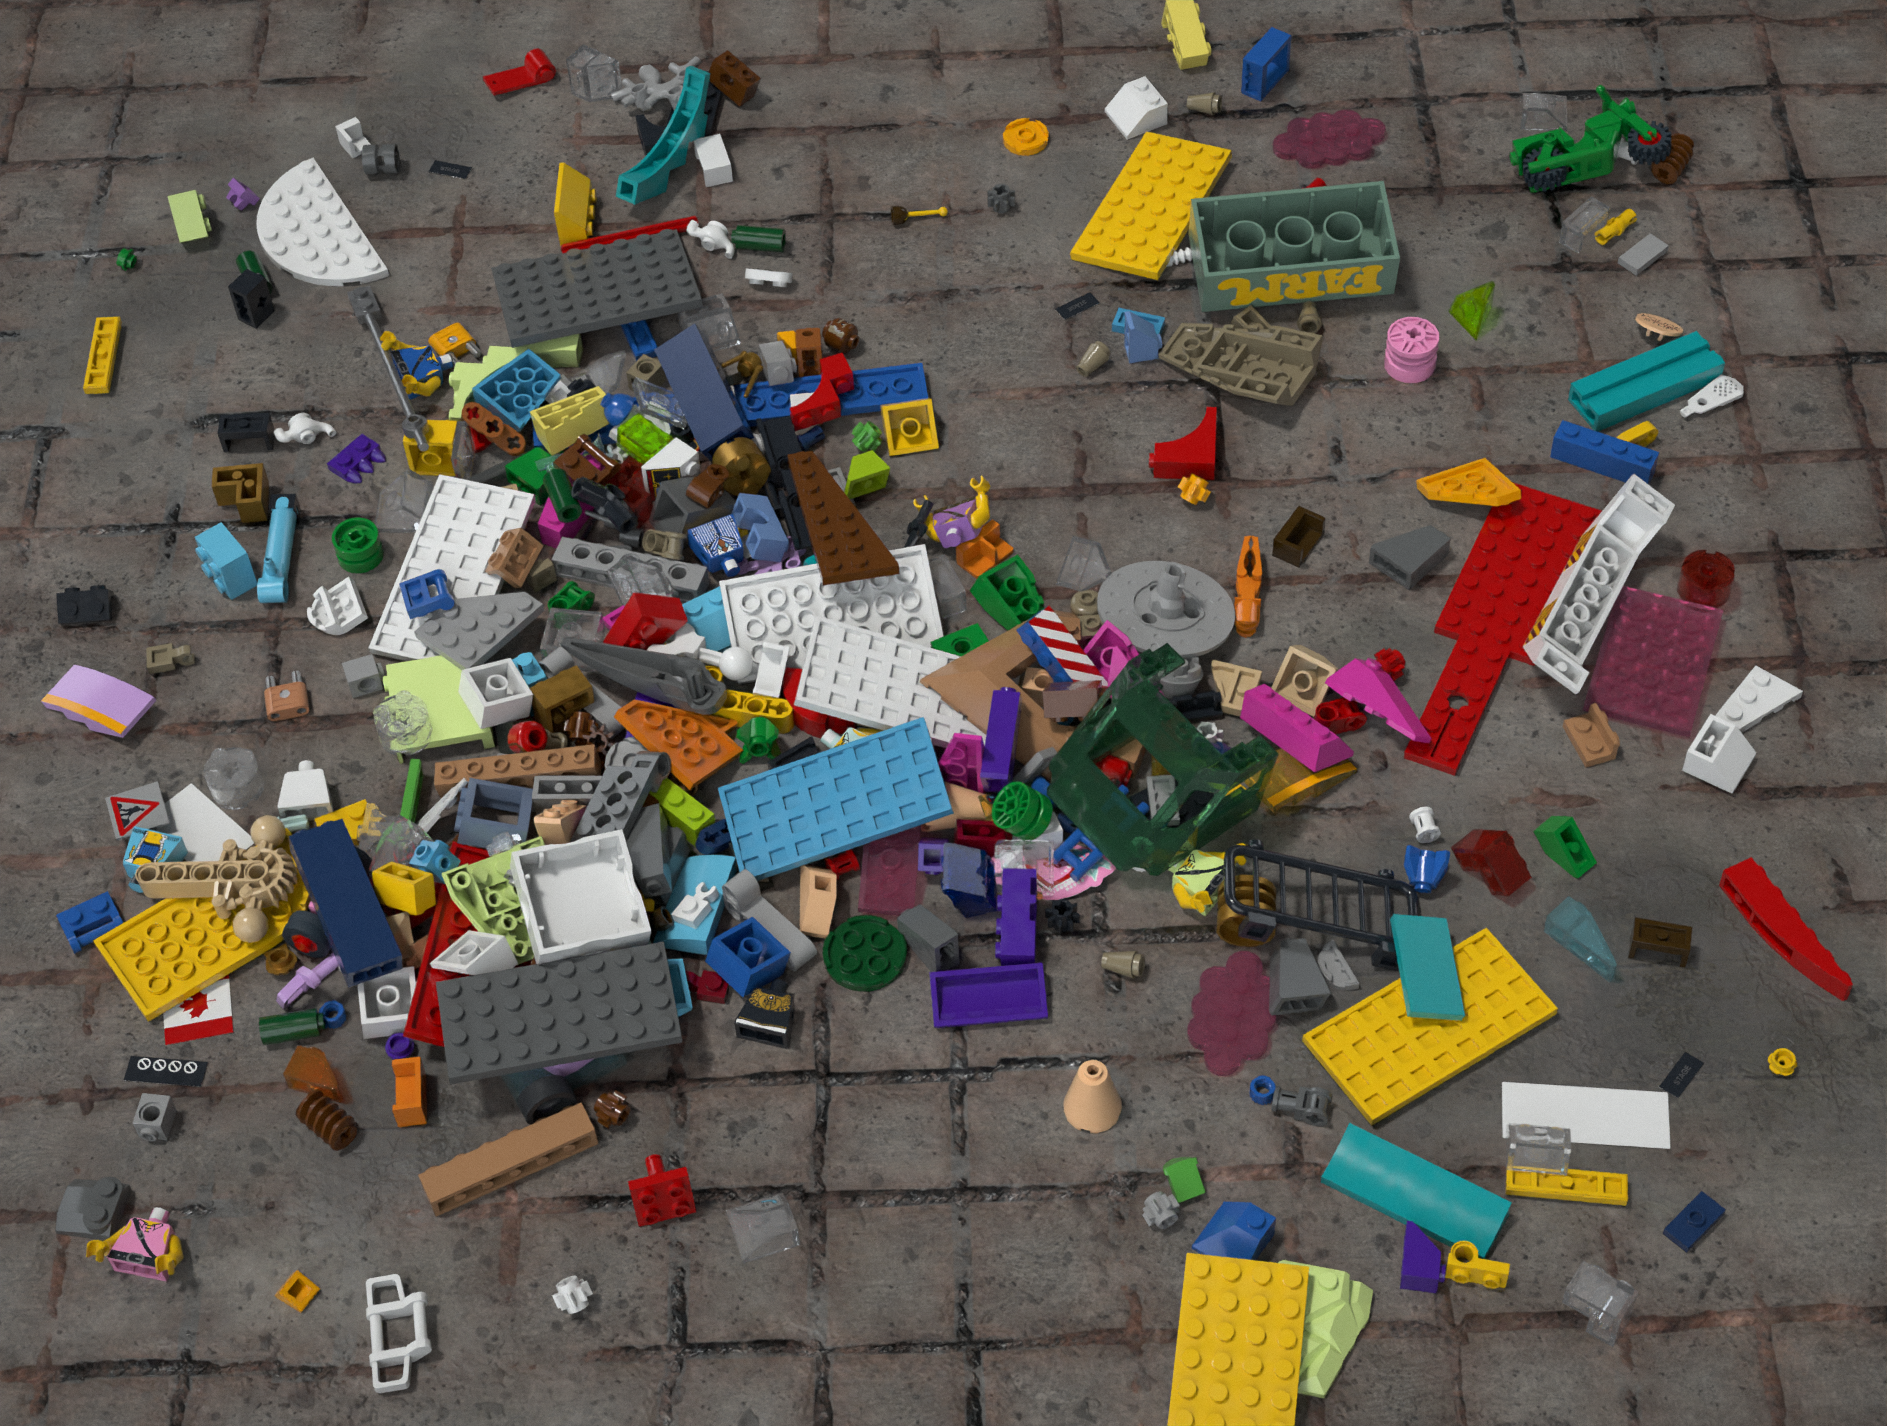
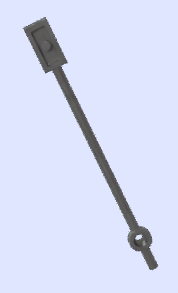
(368, 311)

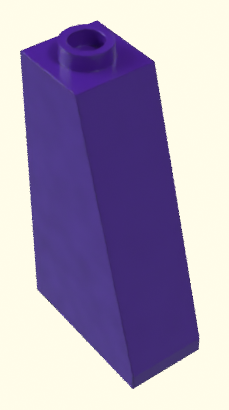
(1001, 739)

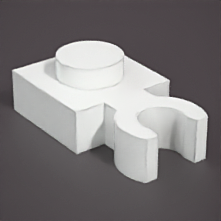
(695, 908)

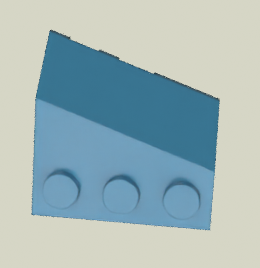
(517, 389)

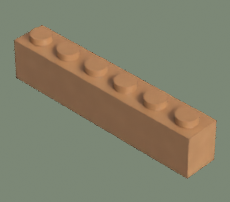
(508, 1159)

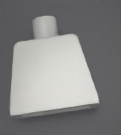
(305, 793)

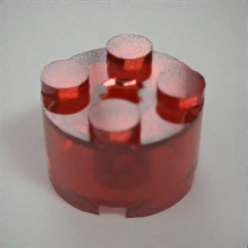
(1706, 578)

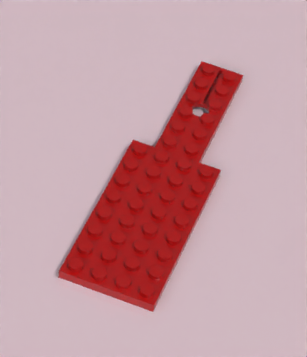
(1494, 611)

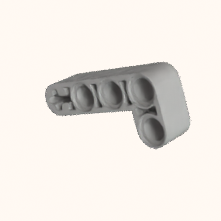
(603, 707)
(744, 901)

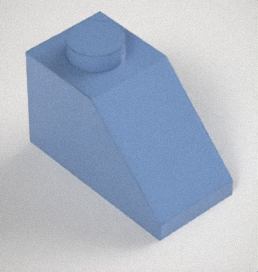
(1140, 339)

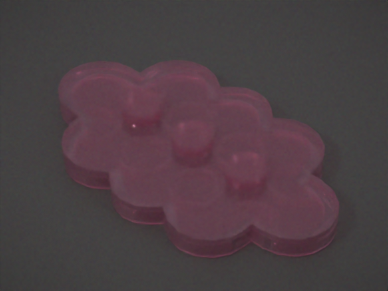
(1329, 138)
(1231, 1013)

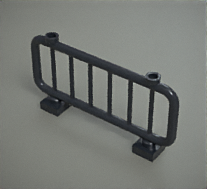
(1261, 922)

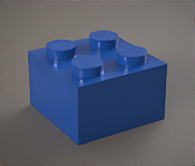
(747, 956)

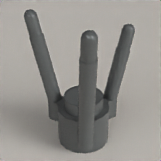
(630, 540)

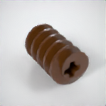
(1680, 154)
(326, 1120)

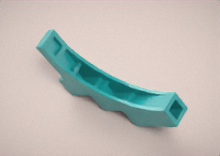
(686, 125)

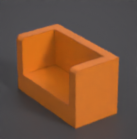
(410, 1092)

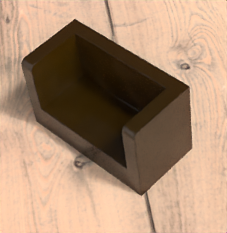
(1298, 536)
(1661, 937)

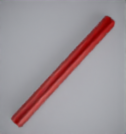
(679, 224)

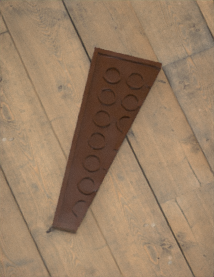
(839, 535)

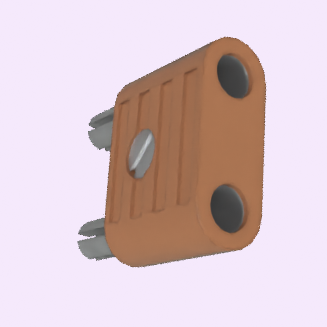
(287, 699)

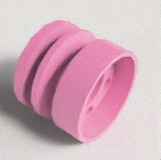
(1411, 349)

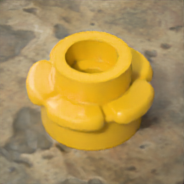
(1782, 1055)

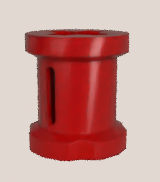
(842, 863)

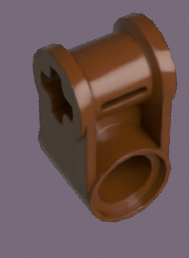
(708, 485)

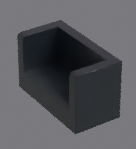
(245, 427)

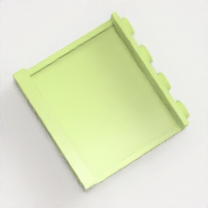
(437, 684)

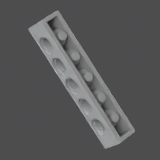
(590, 561)

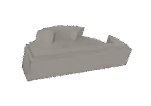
(1336, 969)

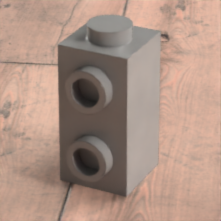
(777, 363)

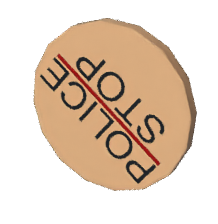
(1659, 325)

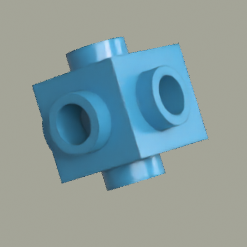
(434, 859)

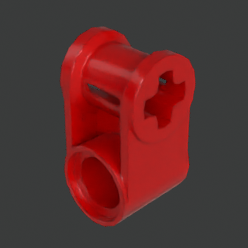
(1339, 715)

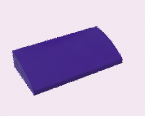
(988, 995)

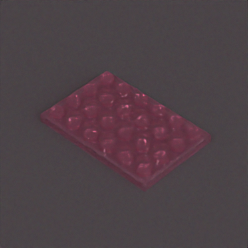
(1654, 660)

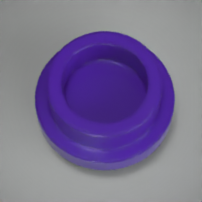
(399, 1046)

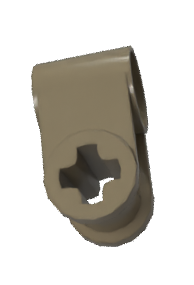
(664, 543)

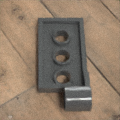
(646, 774)

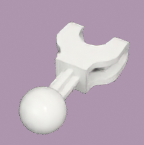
(734, 662)

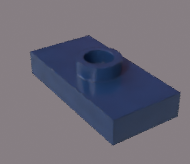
(1694, 1221)

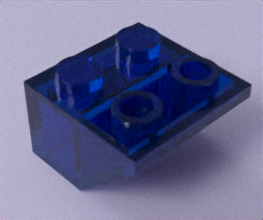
(969, 879)

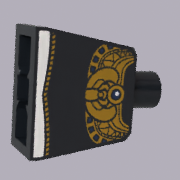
(767, 1016)

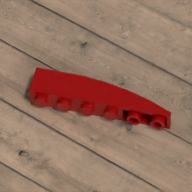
(1782, 927)

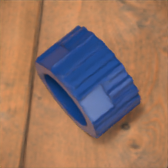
(337, 1021)
(1262, 1081)

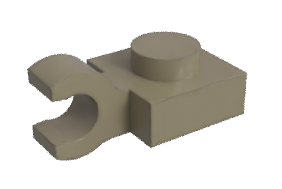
(163, 657)

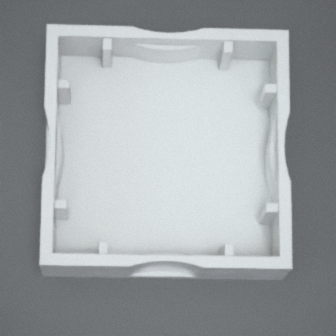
(580, 897)

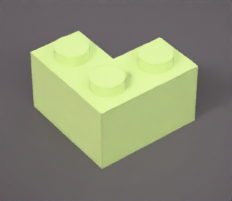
(188, 215)

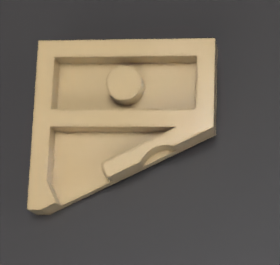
(1232, 683)

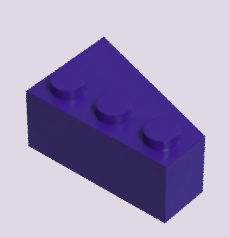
(1018, 917)

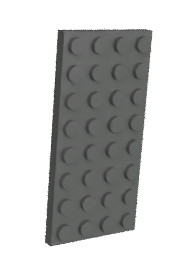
(557, 1012)

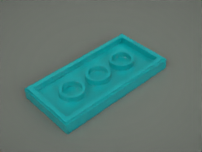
(1427, 967)

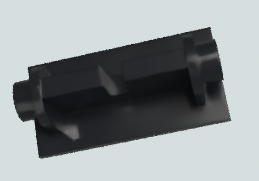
(1199, 706)

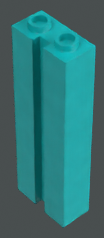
(1645, 381)

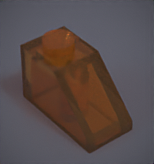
(311, 1071)

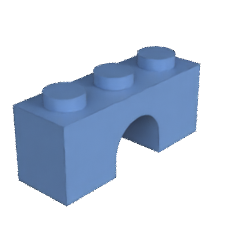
(766, 534)

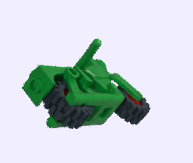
(1547, 155)

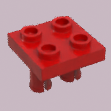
(661, 1193)

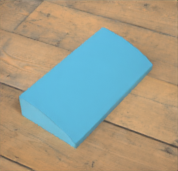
(713, 871)

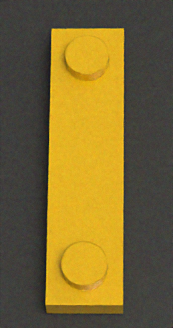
(102, 355)
(1575, 1186)

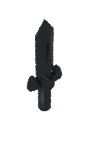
(918, 525)

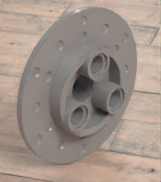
(1167, 605)

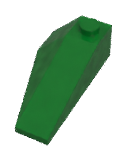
(1008, 593)

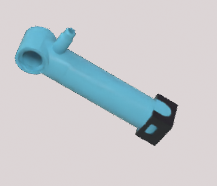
(274, 582)

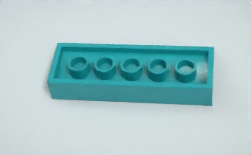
(1415, 1191)

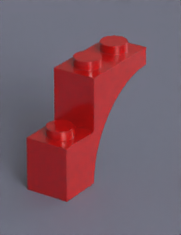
(824, 402)

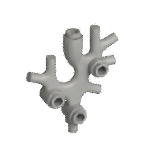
(650, 92)

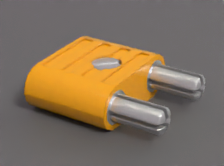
(454, 341)

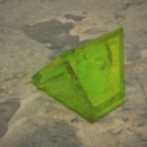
(1473, 308)

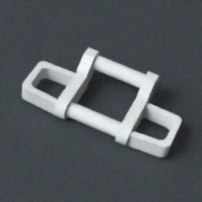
(409, 1305)

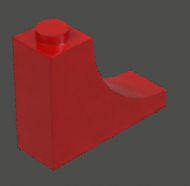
(1188, 454)

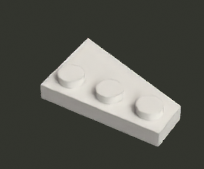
(1756, 698)

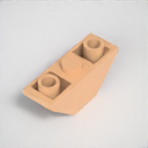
(559, 822)
(816, 900)

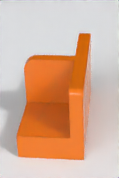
(983, 551)

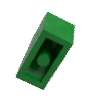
(1565, 845)

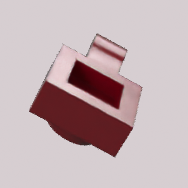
(709, 986)

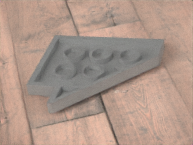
(477, 626)

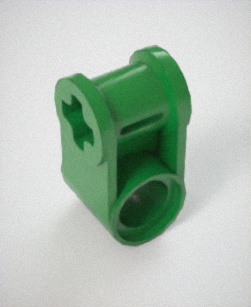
(572, 598)

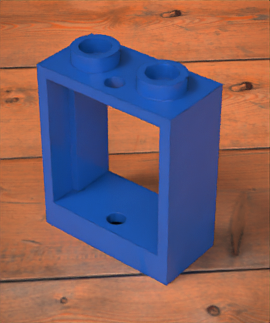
(1267, 63)

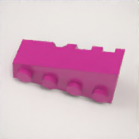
(552, 529)

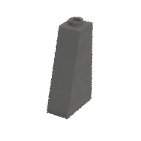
(650, 851)

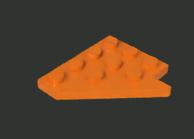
(692, 740)

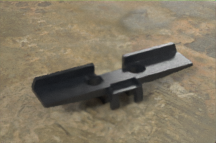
(778, 440)

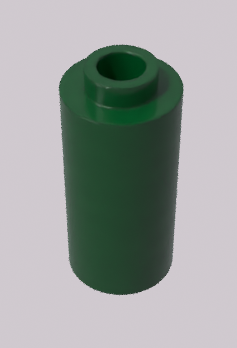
(759, 238)
(252, 262)
(559, 491)
(291, 1026)

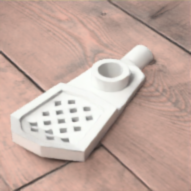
(1715, 394)
(446, 802)

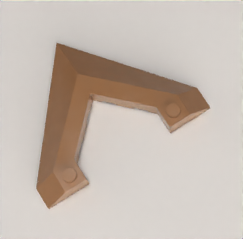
(970, 682)

